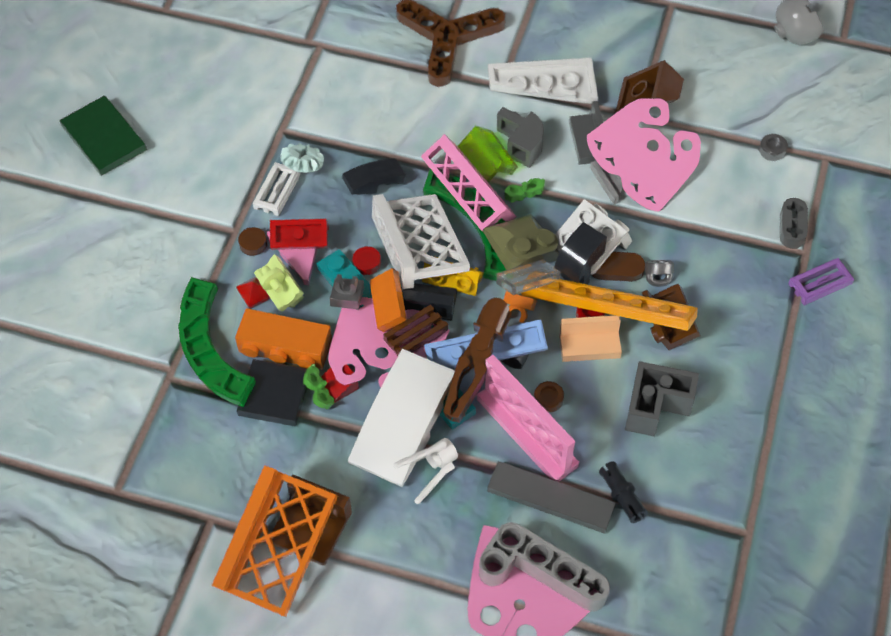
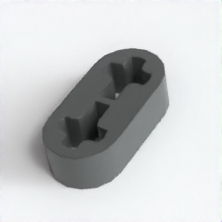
(799, 223)

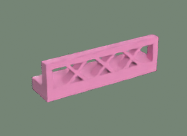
(477, 181)

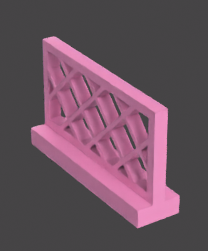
(527, 422)

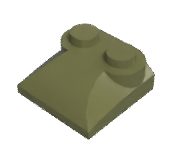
(522, 242)

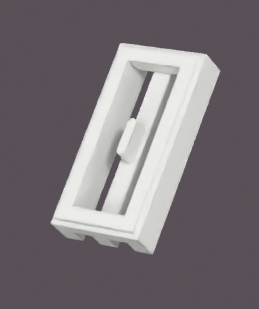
(287, 190)

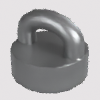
(659, 267)

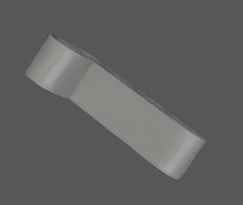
(544, 572)

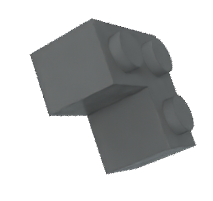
(659, 390)

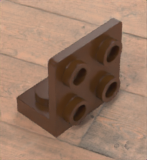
(333, 527)

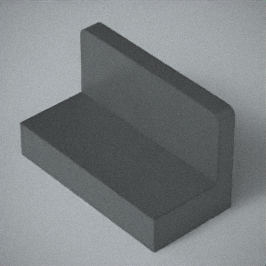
(580, 127)

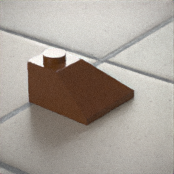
(651, 83)

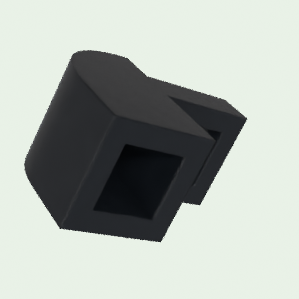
(580, 254)

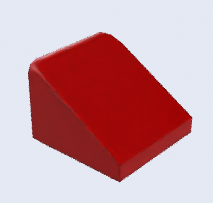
(337, 389)

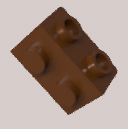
(667, 335)

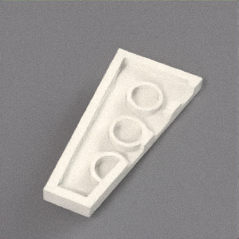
(550, 79)

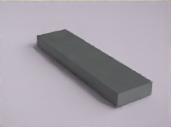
(551, 497)

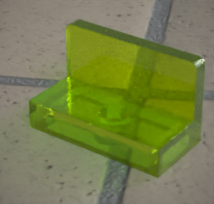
(487, 153)

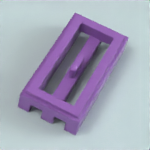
(802, 291)

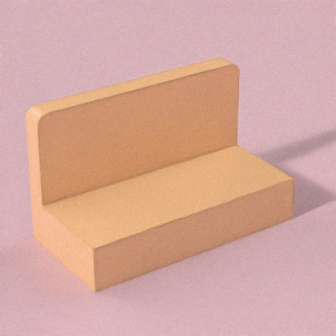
(590, 338)

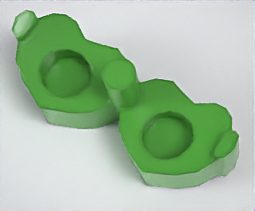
(528, 189)
(314, 382)

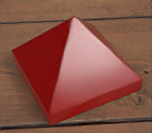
(252, 292)

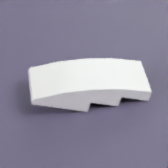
(401, 416)

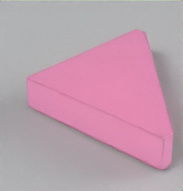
(299, 260)

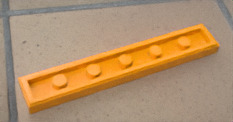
(617, 303)

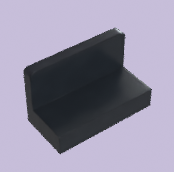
(422, 295)

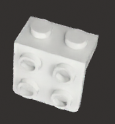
(597, 218)

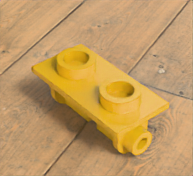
(464, 282)

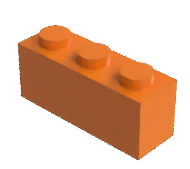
(283, 339)

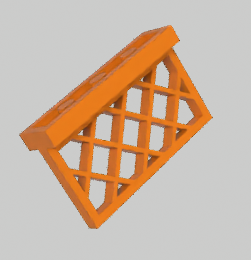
(250, 528)

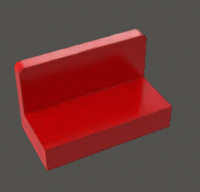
(299, 234)

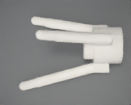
(437, 455)

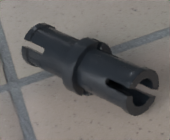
(623, 492)

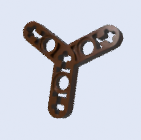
(454, 28)

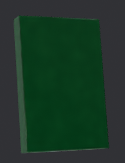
(103, 135)

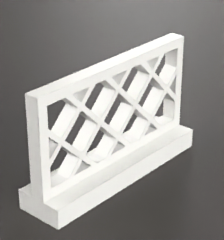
(398, 241)

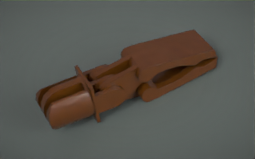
(490, 327)

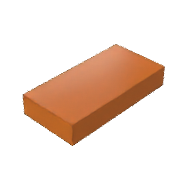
(388, 300)

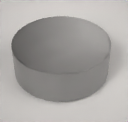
(773, 147)

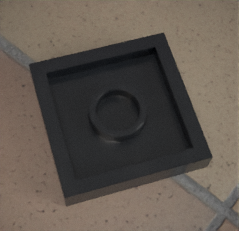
(276, 394)

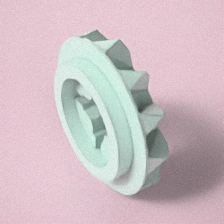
(310, 158)

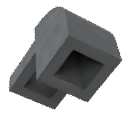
(524, 133)

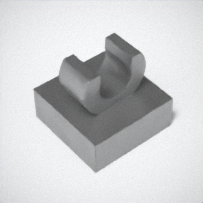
(346, 292)

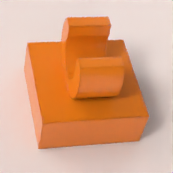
(520, 303)

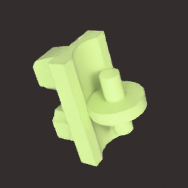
(279, 284)

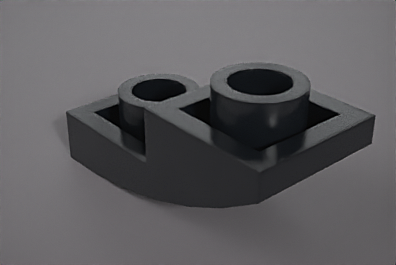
(368, 177)

